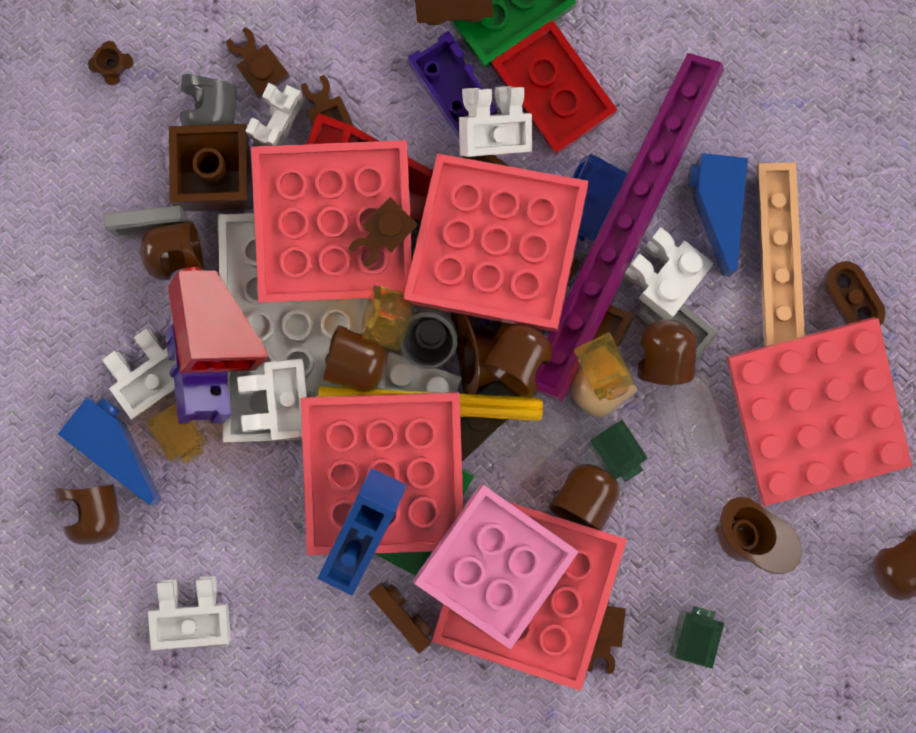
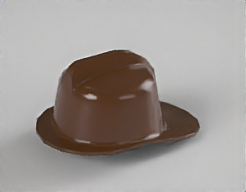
(472, 351)
(758, 536)

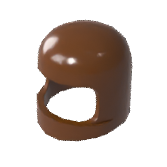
(171, 249)
(669, 353)
(519, 354)
(354, 361)
(587, 496)
(96, 514)
(896, 568)

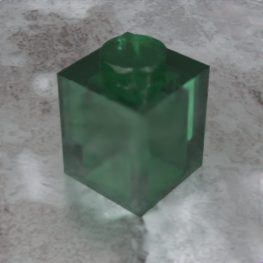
(618, 451)
(697, 637)

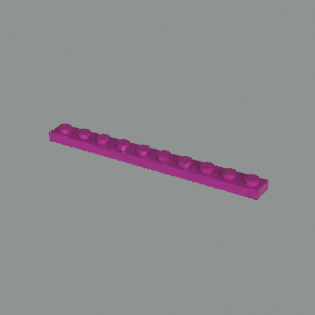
(628, 220)

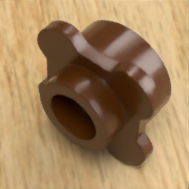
(105, 53)

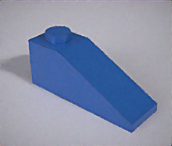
(719, 202)
(109, 444)
(362, 531)

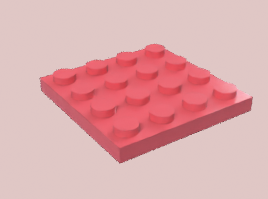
(312, 209)
(496, 242)
(819, 411)
(398, 435)
(566, 626)

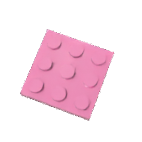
(495, 566)

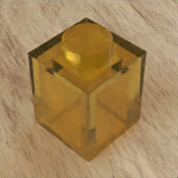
(386, 318)
(604, 367)
(177, 440)

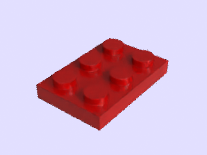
(557, 87)

